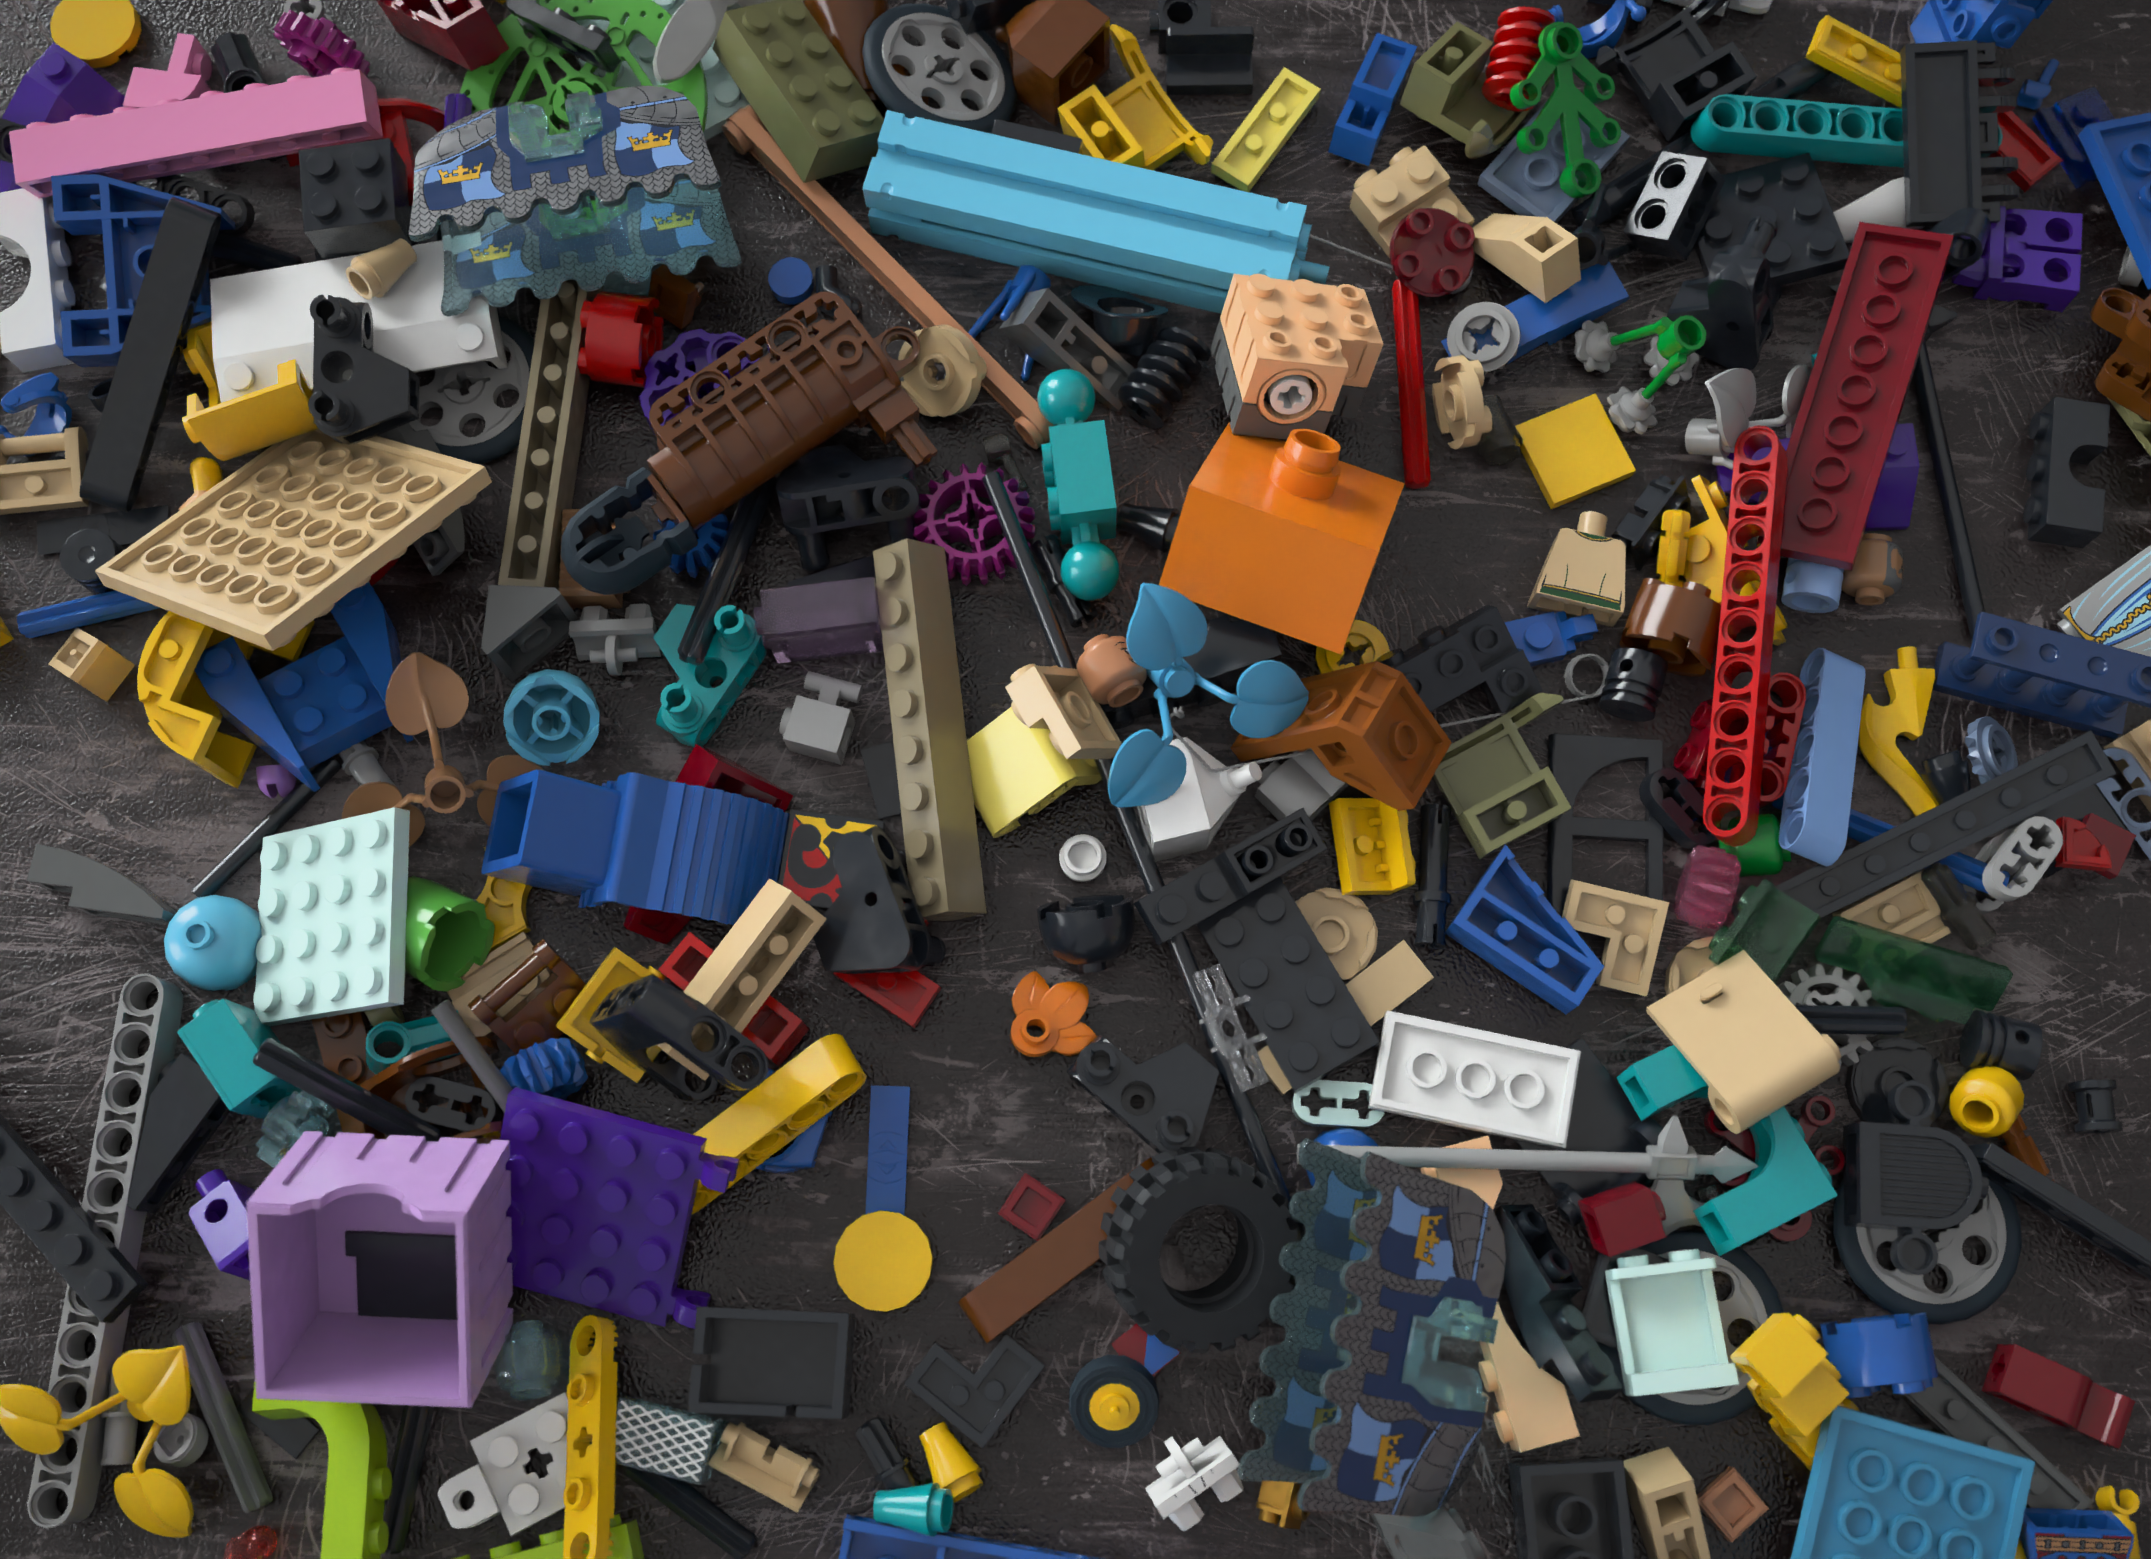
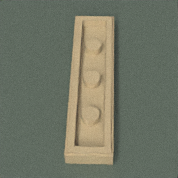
(1375, 991)

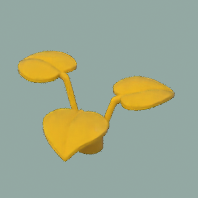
(156, 1390)

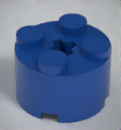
(1881, 1353)

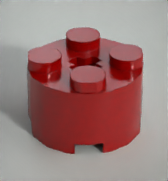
(619, 337)

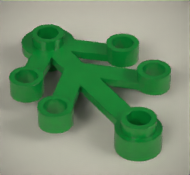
(1567, 104)

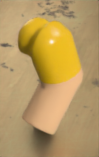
(205, 475)

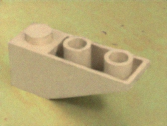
(1530, 252)

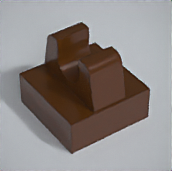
(676, 296)

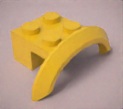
(1134, 122)

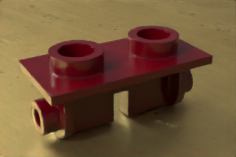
(1693, 755)

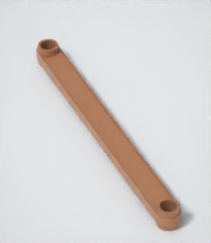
(748, 133)

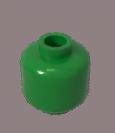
(1763, 852)

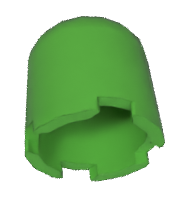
(444, 934)

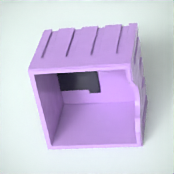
(381, 1269)

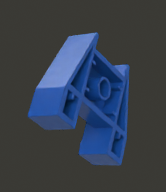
(129, 224)
(317, 701)

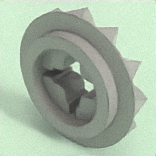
(1478, 319)

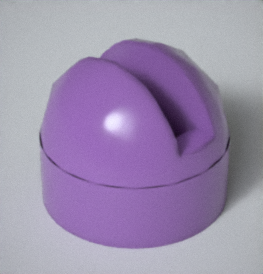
(274, 780)

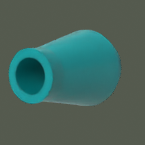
(916, 1508)

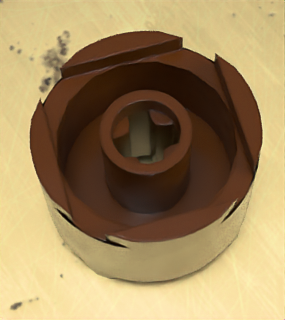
(1675, 624)

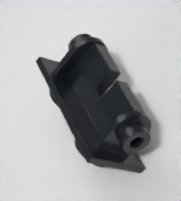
(1644, 534)

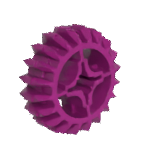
(956, 524)

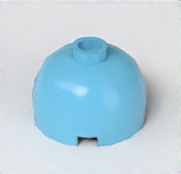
(551, 717)
(213, 942)

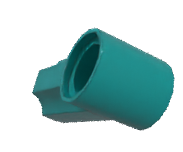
(410, 1036)

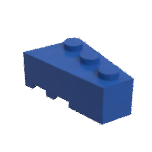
(1524, 936)

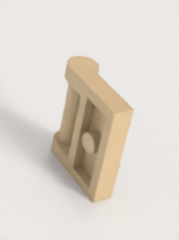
(43, 483)

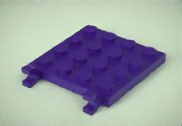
(604, 1206)

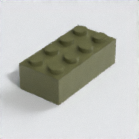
(799, 87)

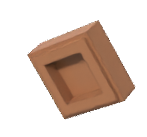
(1730, 1504)

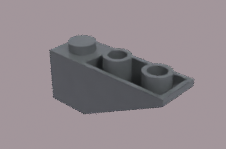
(1429, 1536)

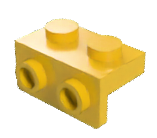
(1371, 847)

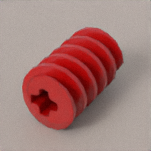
(1514, 53)

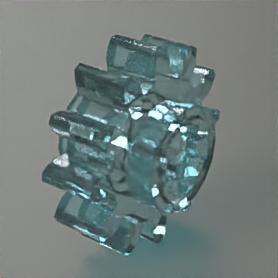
(288, 1122)

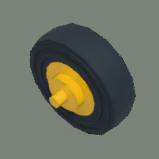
(1114, 1401)

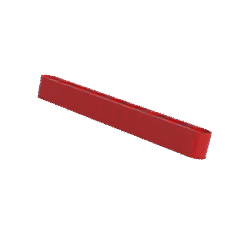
(1756, 654)

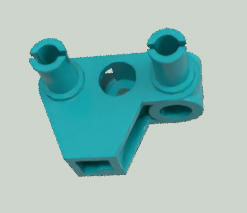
(691, 706)

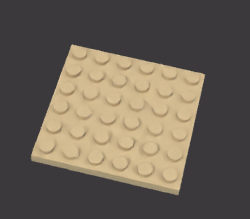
(293, 533)

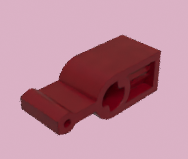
(2057, 1394)

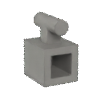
(821, 726)

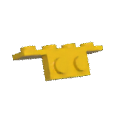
(1708, 548)

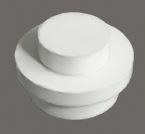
(1082, 858)

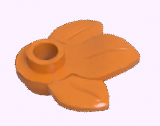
(1053, 1010)

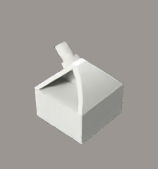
(1198, 808)

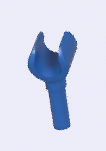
(2033, 91)

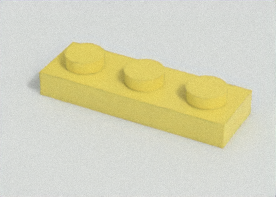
(1265, 130)

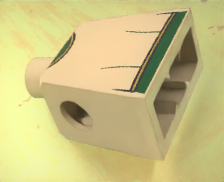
(1583, 573)

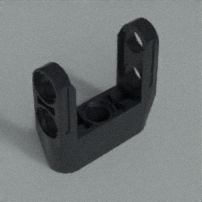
(657, 1013)

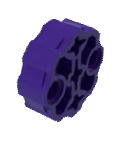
(671, 366)

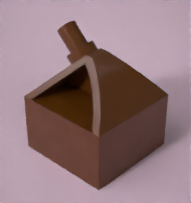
(1056, 52)

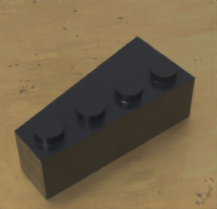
(1223, 658)

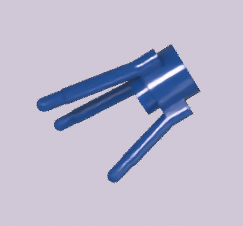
(1026, 280)

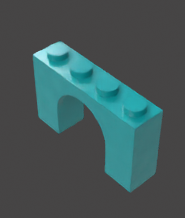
(1775, 1192)

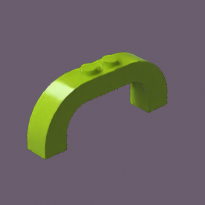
(355, 1474)

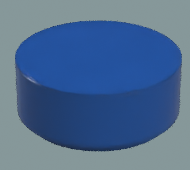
(791, 280)

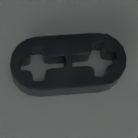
(1677, 810)
(457, 1094)

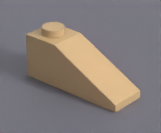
(1665, 1506)

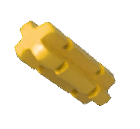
(1673, 546)

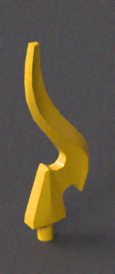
(1905, 716)

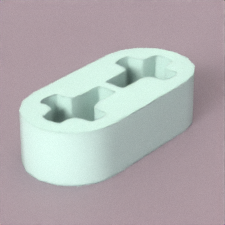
(1335, 1116)

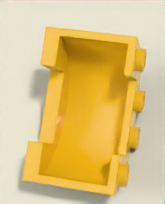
(249, 420)
(178, 702)

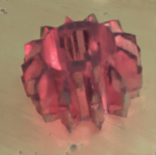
(1707, 887)

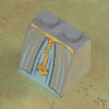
(2115, 608)

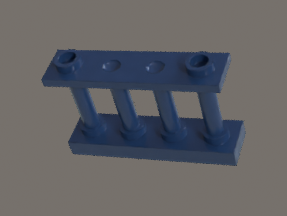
(2045, 675)

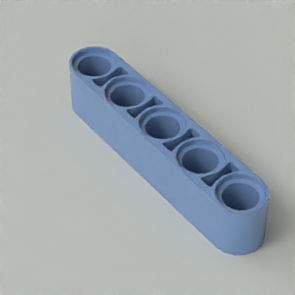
(1824, 759)

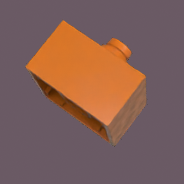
(1282, 534)

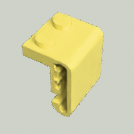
(1019, 772)

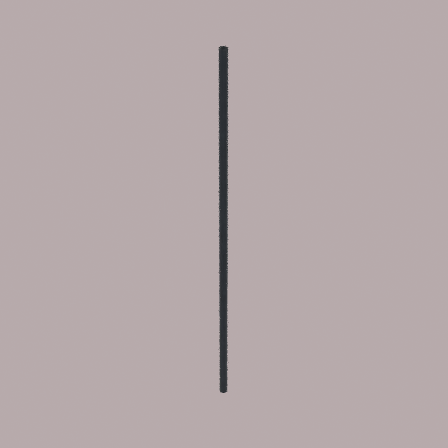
(1132, 830)

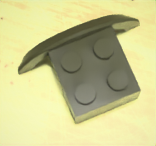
(1449, 93)
(1497, 783)

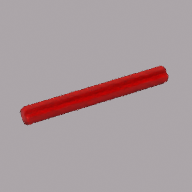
(1411, 387)

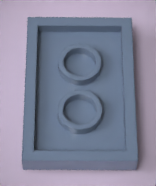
(1531, 181)

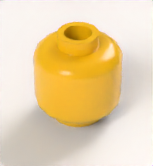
(1986, 1101)

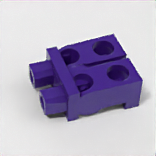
(2029, 259)

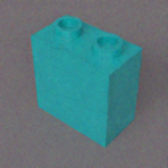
(224, 1043)

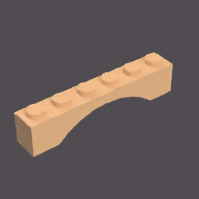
(1529, 1399)

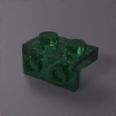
(1767, 928)

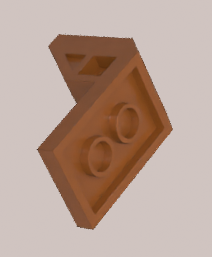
(1365, 732)

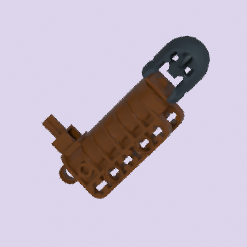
(746, 436)

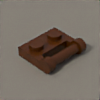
(541, 1010)

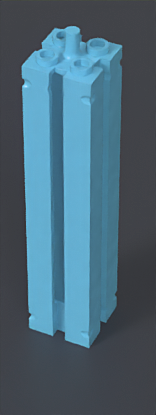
(1079, 214)

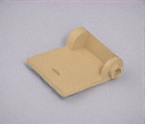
(1746, 1042)

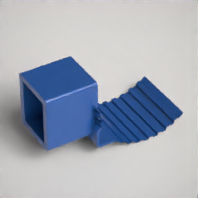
(636, 843)

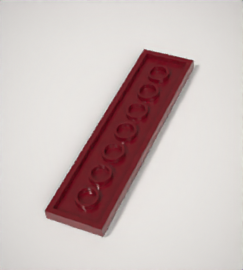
(1858, 390)

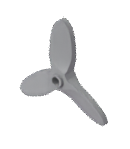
(690, 36)

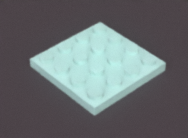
(333, 918)

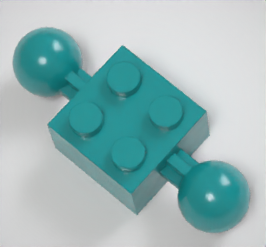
(1079, 484)

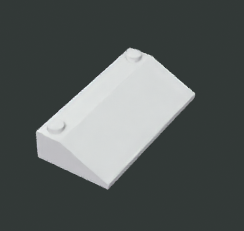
(267, 321)

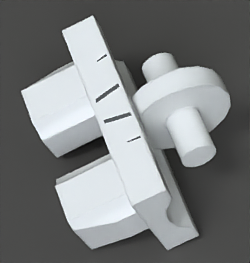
(1189, 1474)

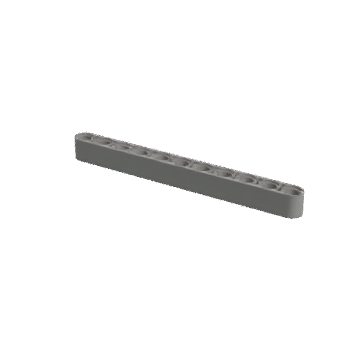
(106, 1169)

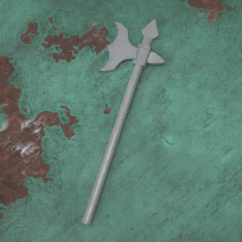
(1666, 1163)

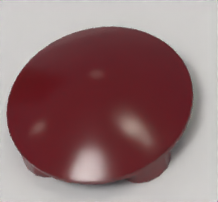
(1432, 252)

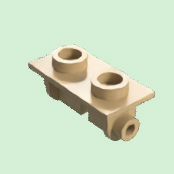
(769, 1471)

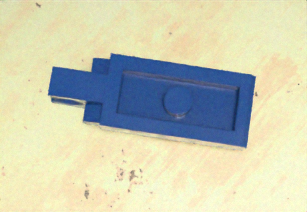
(1550, 635)

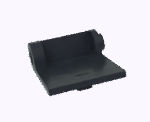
(1599, 1122)

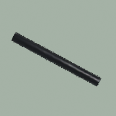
(267, 826)

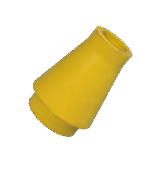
(950, 1462)

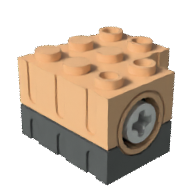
(1293, 354)

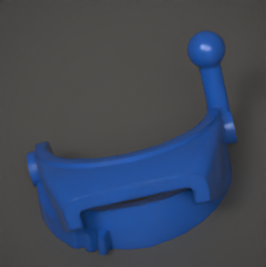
(1606, 29)
(52, 411)
(802, 1151)

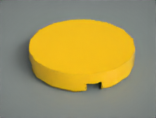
(96, 29)
(883, 1261)

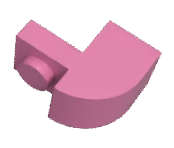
(183, 80)

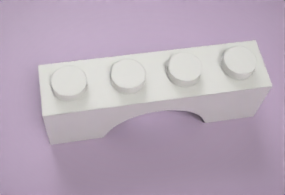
(33, 323)

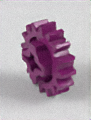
(318, 44)

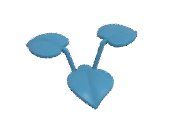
(1157, 638)

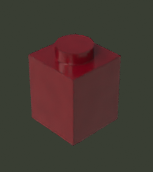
(1623, 1218)

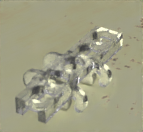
(1229, 1045)

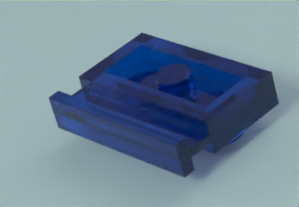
(2061, 127)

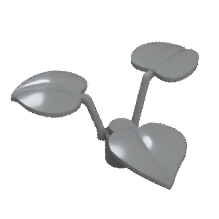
(1734, 403)

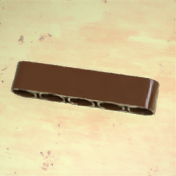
(1042, 1267)

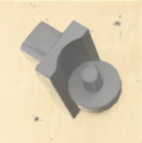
(615, 640)

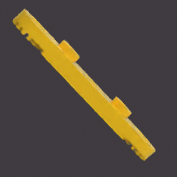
(592, 1419)

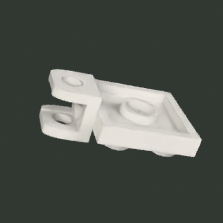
(501, 1479)

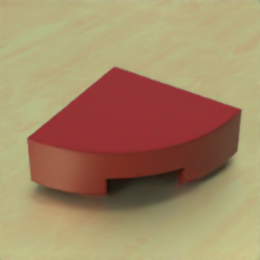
(2081, 847)

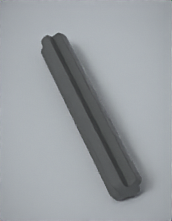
(223, 1419)

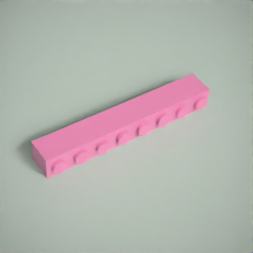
(200, 131)

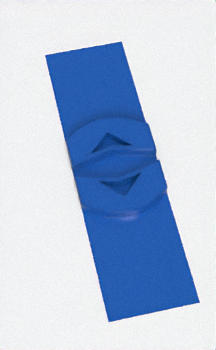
(887, 1149)

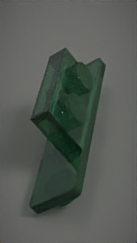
(1914, 972)

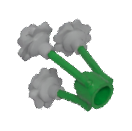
(1670, 356)

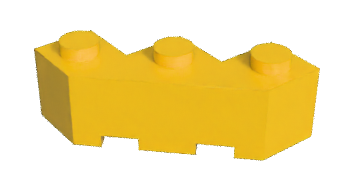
(1792, 1380)

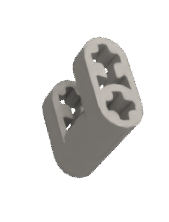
(2022, 852)

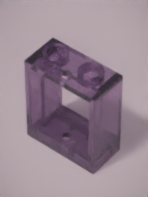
(820, 620)

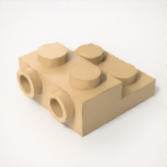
(1408, 184)
(1060, 702)

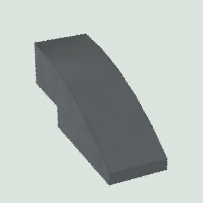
(96, 887)

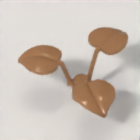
(419, 699)

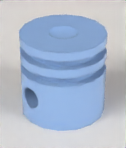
(1812, 586)

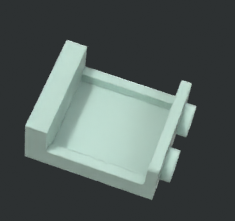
(1668, 1324)

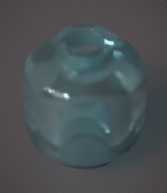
(529, 1361)

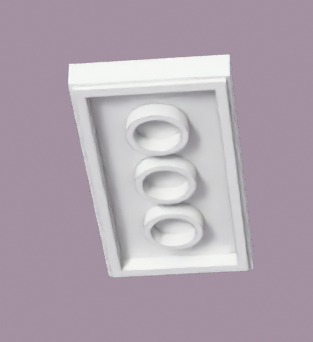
(1475, 1079)

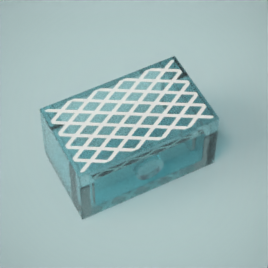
(666, 1439)

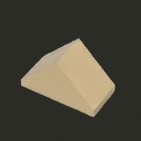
(91, 664)

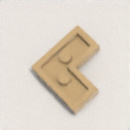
(1631, 931)

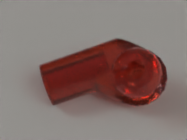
(254, 1543)

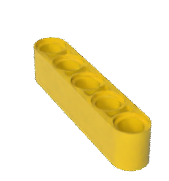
(781, 1108)

